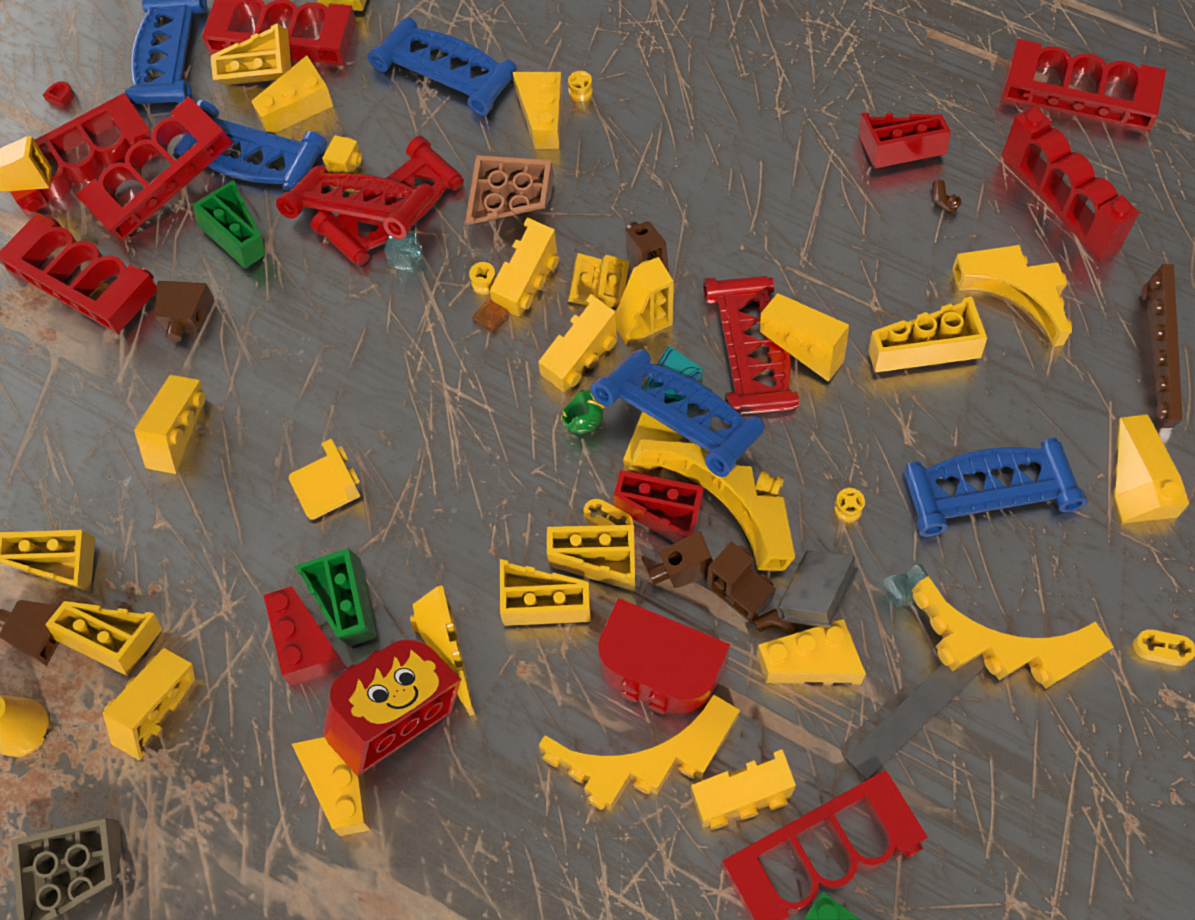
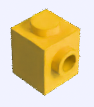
(342, 155)

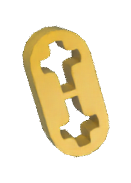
(609, 511)
(1162, 653)

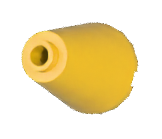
(21, 725)

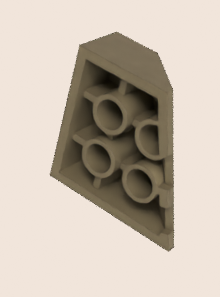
(64, 867)

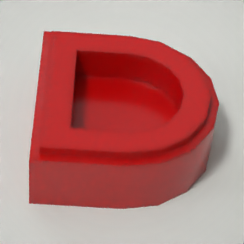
(59, 94)

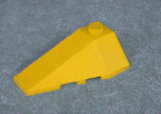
(1146, 476)
(437, 629)

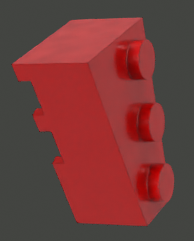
(903, 139)
(660, 503)
(298, 639)

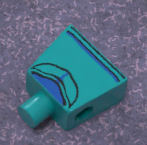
(679, 363)

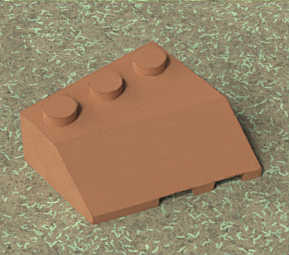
(508, 187)

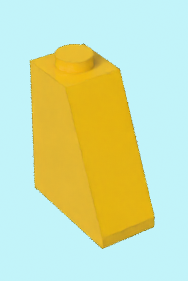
(23, 166)
(648, 429)

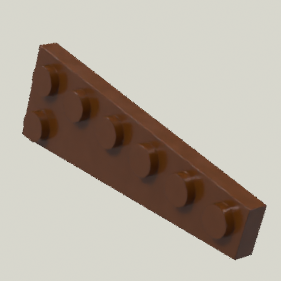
(1162, 317)

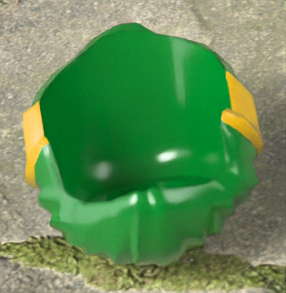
(582, 413)

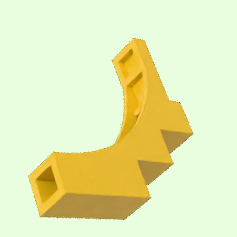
(760, 516)
(1003, 654)
(649, 769)

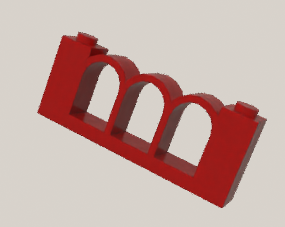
(330, 47)
(1143, 82)
(115, 112)
(185, 119)
(1114, 214)
(43, 236)
(886, 808)

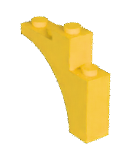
(1008, 275)

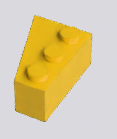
(292, 98)
(541, 104)
(527, 269)
(645, 302)
(581, 346)
(169, 423)
(594, 552)
(53, 555)
(541, 597)
(335, 786)
(743, 791)

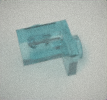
(900, 585)

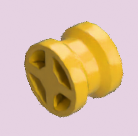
(580, 86)
(480, 284)
(768, 484)
(849, 498)

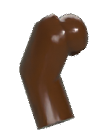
(948, 203)
(772, 619)

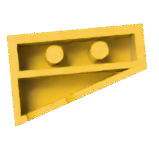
(254, 60)
(806, 334)
(105, 634)
(812, 656)
(146, 700)

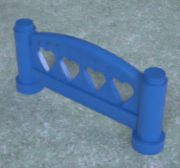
(170, 85)
(482, 89)
(298, 155)
(723, 445)
(936, 505)

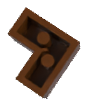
(737, 584)

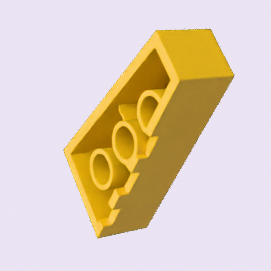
(931, 339)

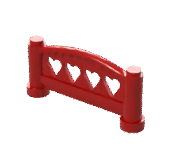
(424, 164)
(395, 217)
(750, 395)

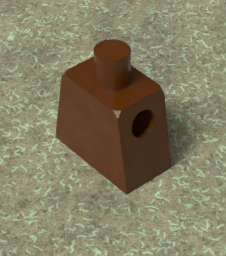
(645, 240)
(181, 307)
(683, 562)
(27, 631)

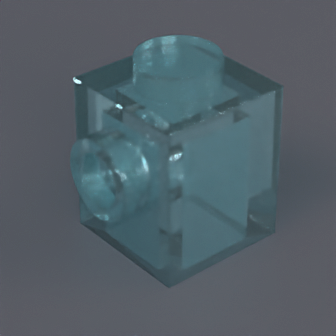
(403, 252)

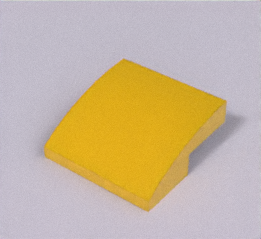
(598, 277)

